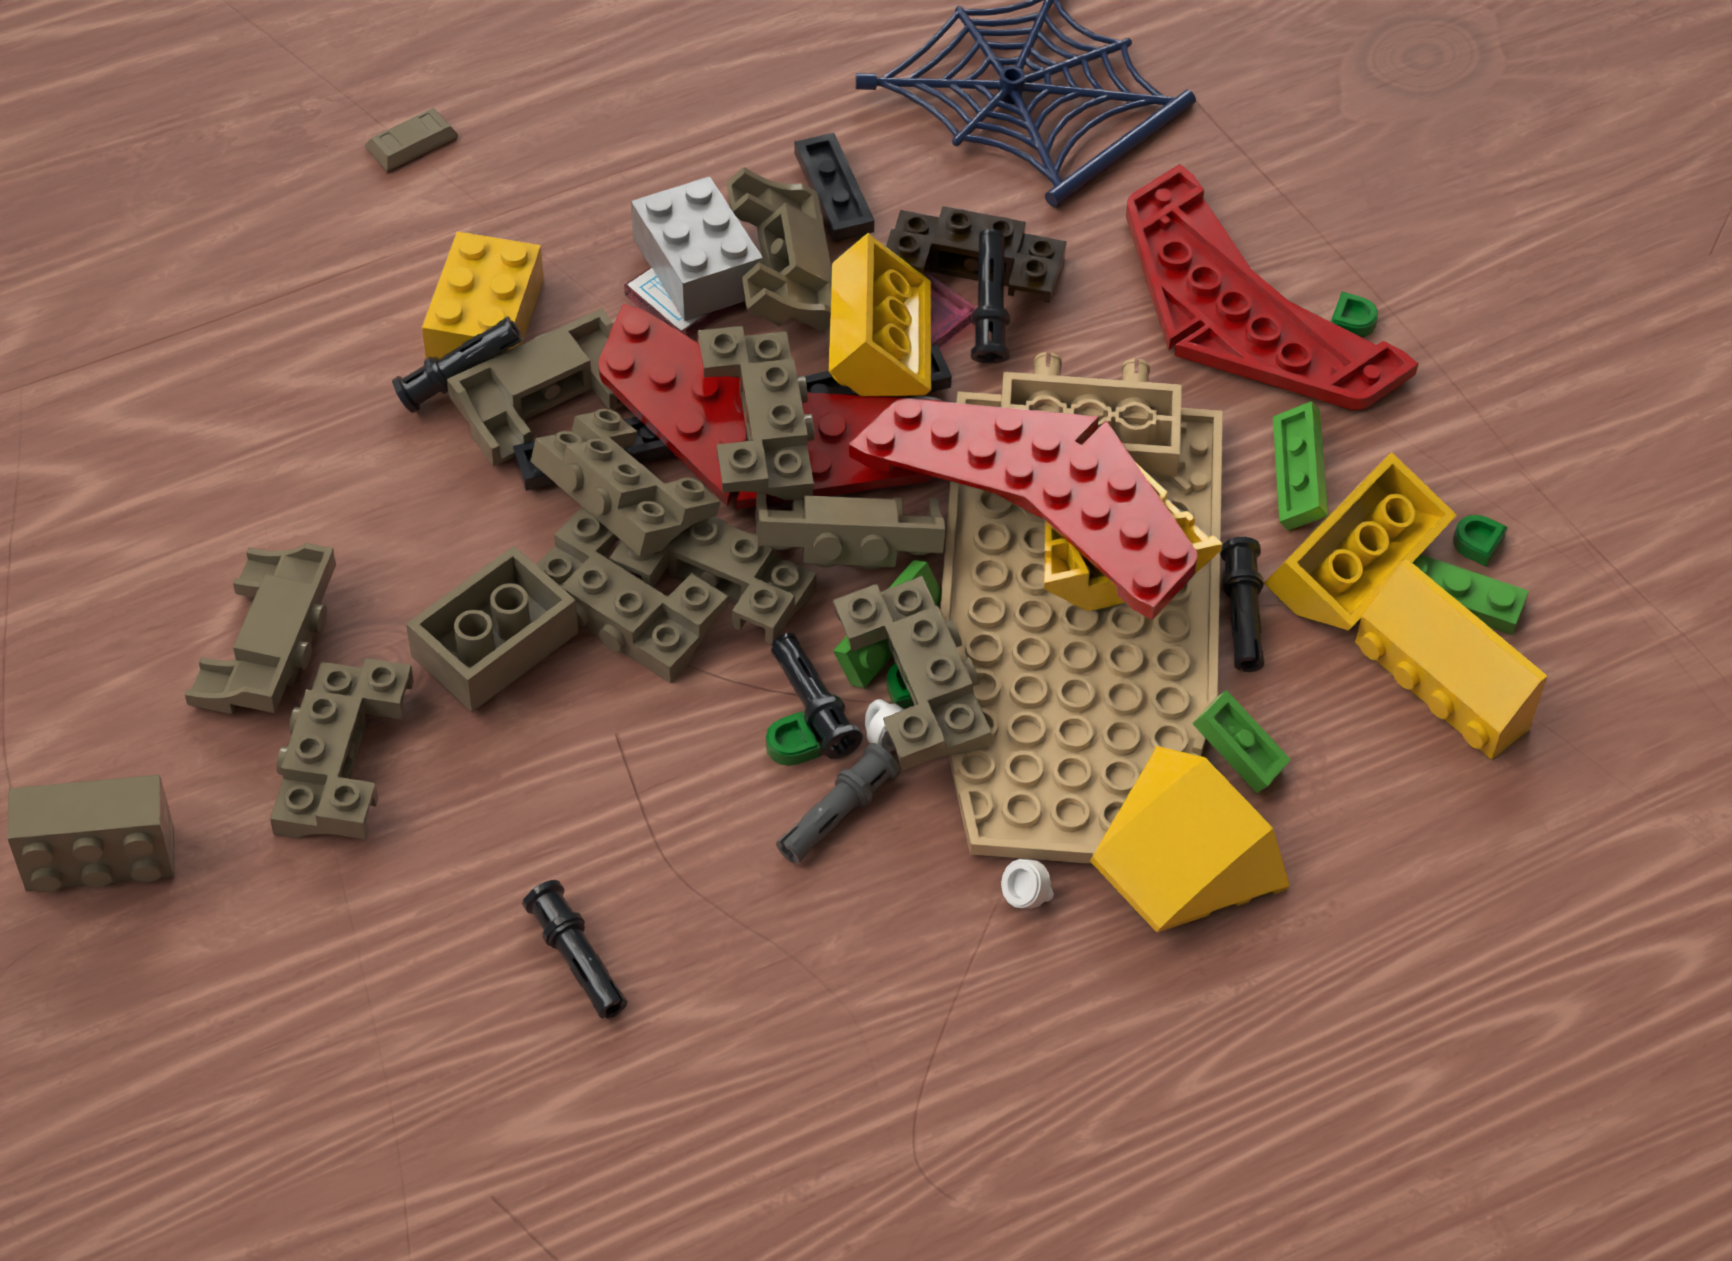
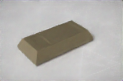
(410, 139)

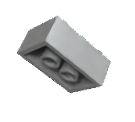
(694, 246)

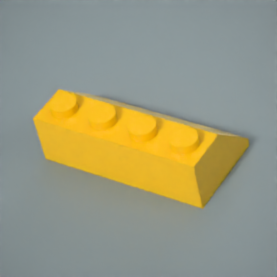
(879, 323)
(1361, 546)
(1451, 660)

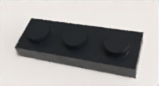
(836, 186)

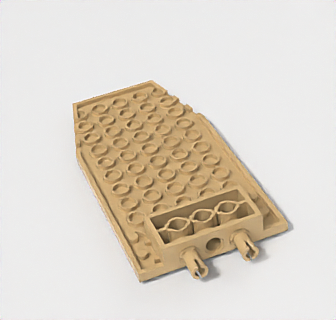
(1069, 689)

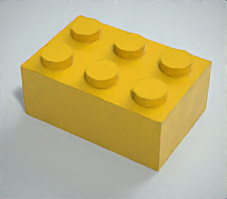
(480, 287)

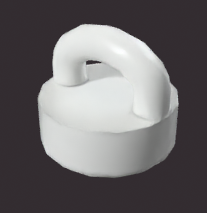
(875, 725)
(1026, 884)

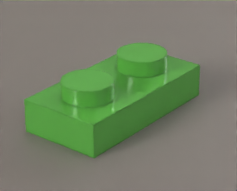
(1241, 741)

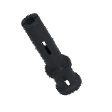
(990, 312)
(434, 374)
(1243, 587)
(823, 710)
(564, 932)

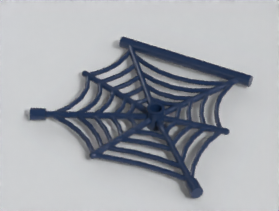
(1014, 82)

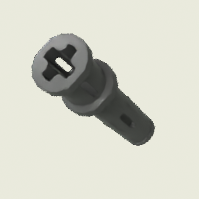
(852, 790)

